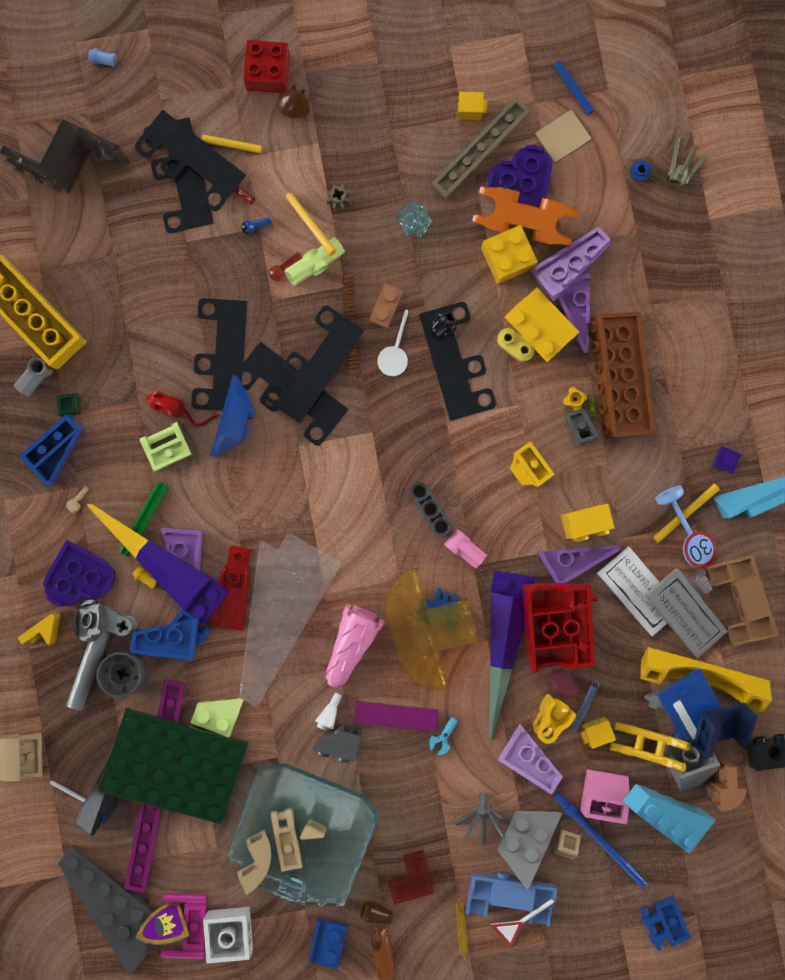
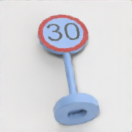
(699, 546)

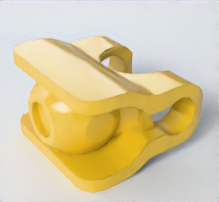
(554, 716)

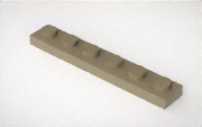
(480, 148)

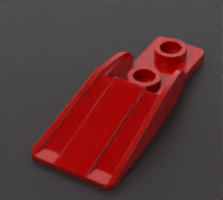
(234, 578)

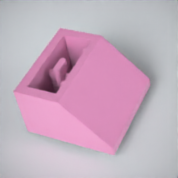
(604, 796)

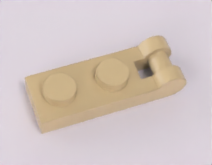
(286, 840)

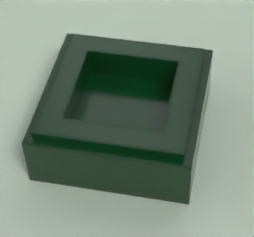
(67, 404)

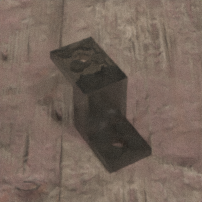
(65, 157)

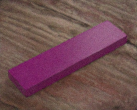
(396, 716)

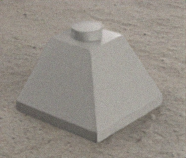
(697, 767)

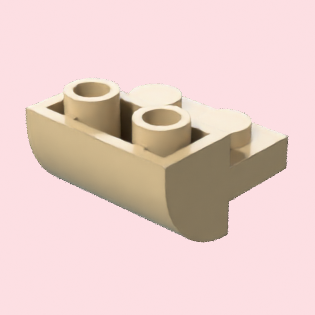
(20, 756)

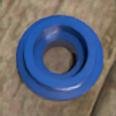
(638, 176)

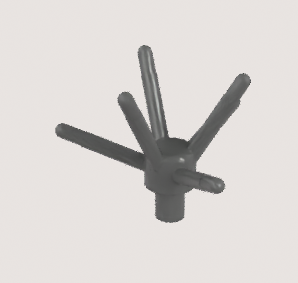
(483, 811)

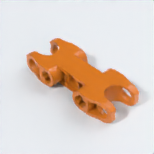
(510, 211)

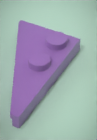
(575, 307)
(569, 563)

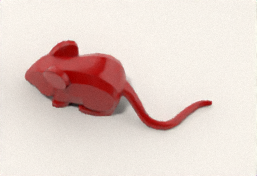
(171, 407)

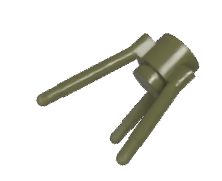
(680, 175)

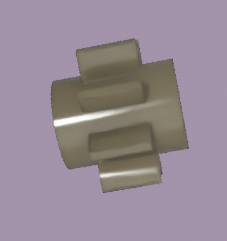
(342, 194)

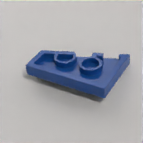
(169, 640)

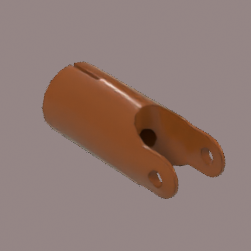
(382, 954)

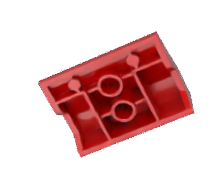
(558, 625)

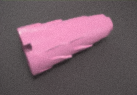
(355, 635)

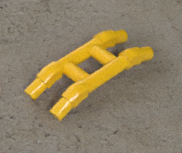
(638, 752)

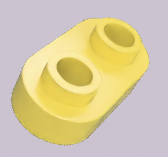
(514, 346)

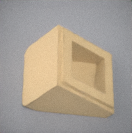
(313, 830)
(567, 845)

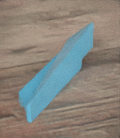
(752, 499)

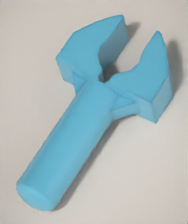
(443, 737)

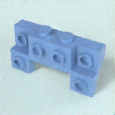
(508, 892)

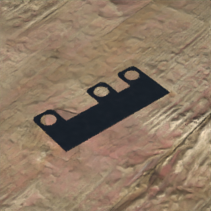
(192, 151)
(190, 192)
(228, 351)
(269, 366)
(452, 369)
(317, 372)

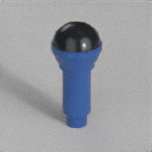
(249, 227)

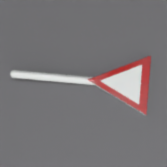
(509, 930)

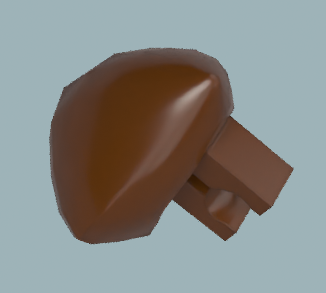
(293, 103)

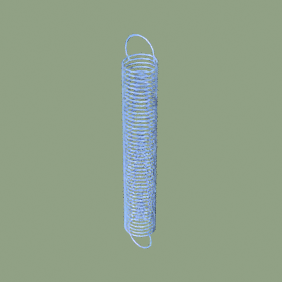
(581, 706)

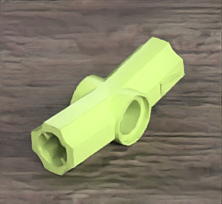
(313, 263)

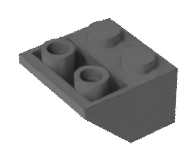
(340, 743)

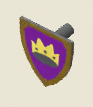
(164, 926)

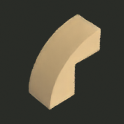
(260, 850)

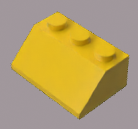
(542, 324)

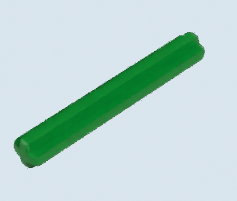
(147, 512)

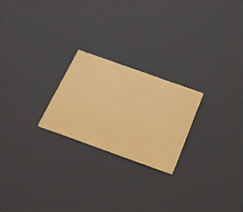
(563, 135)

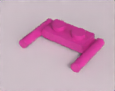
(194, 913)

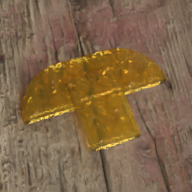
(424, 632)

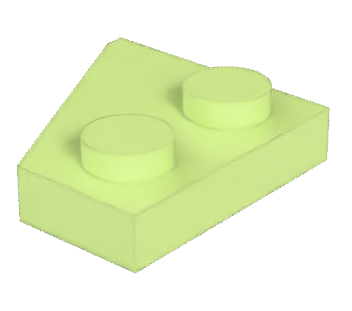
(217, 715)

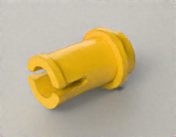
(144, 576)

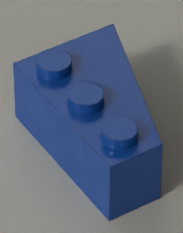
(53, 449)

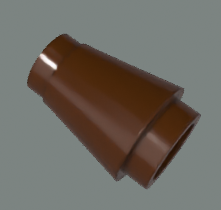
(375, 913)

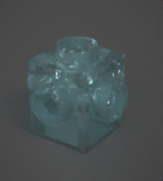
(414, 219)

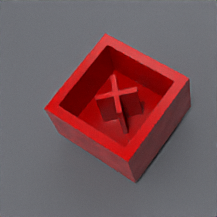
(266, 66)

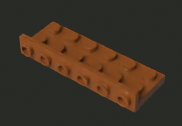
(622, 375)

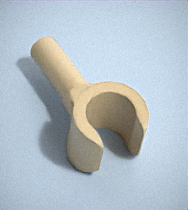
(73, 504)

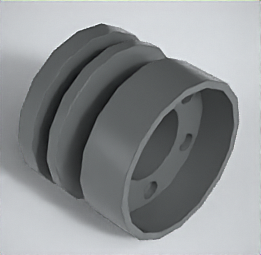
(112, 680)

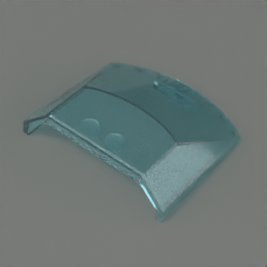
(327, 862)

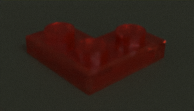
(418, 881)

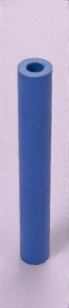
(573, 87)

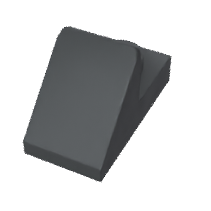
(581, 427)

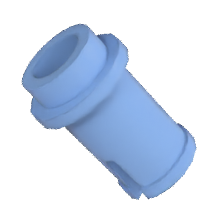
(101, 57)

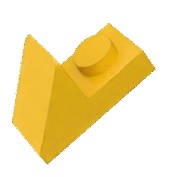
(46, 628)

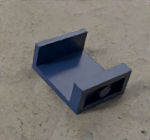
(722, 724)

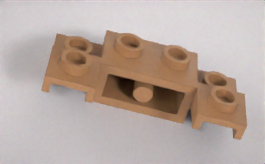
(749, 598)

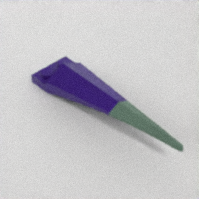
(505, 635)

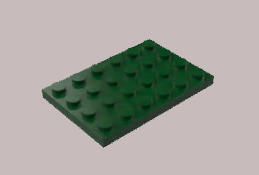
(173, 766)

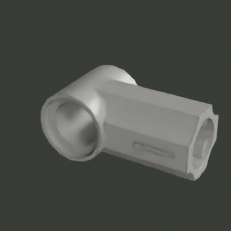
(31, 377)

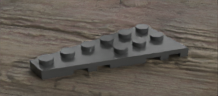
(114, 909)

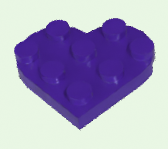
(526, 173)
(77, 575)

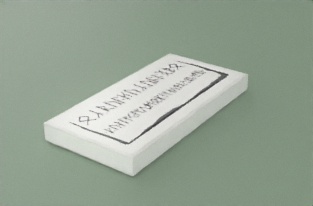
(630, 582)

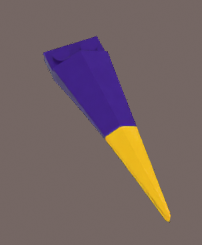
(188, 586)

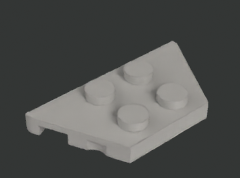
(527, 842)

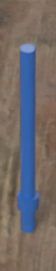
(571, 810)

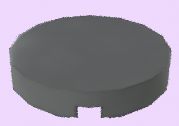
(90, 620)

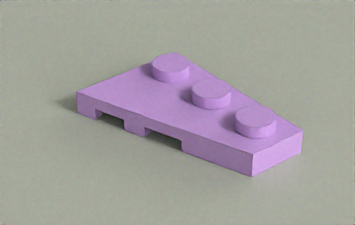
(529, 761)

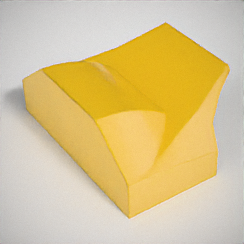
(530, 466)

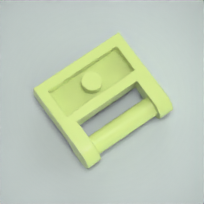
(169, 452)

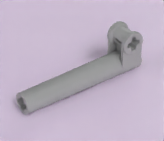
(94, 654)

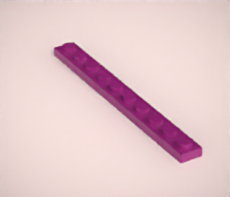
(149, 816)

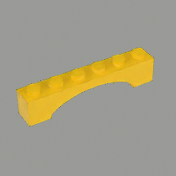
(662, 666)

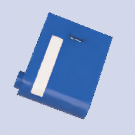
(686, 702)

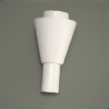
(328, 715)

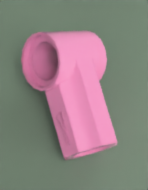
(461, 546)

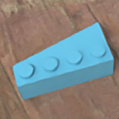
(673, 818)

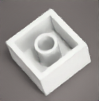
(228, 935)

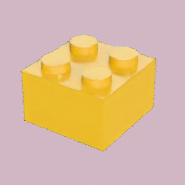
(509, 254)
(587, 521)

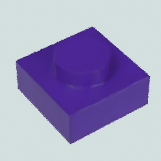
(726, 459)

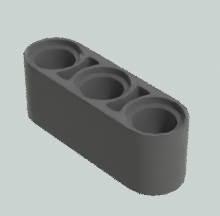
(428, 498)

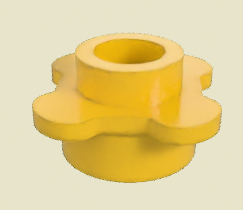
(581, 397)

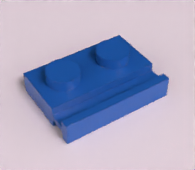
(327, 943)

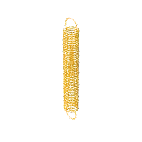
(461, 930)

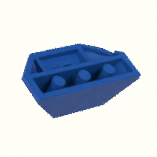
(234, 419)

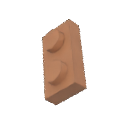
(386, 306)

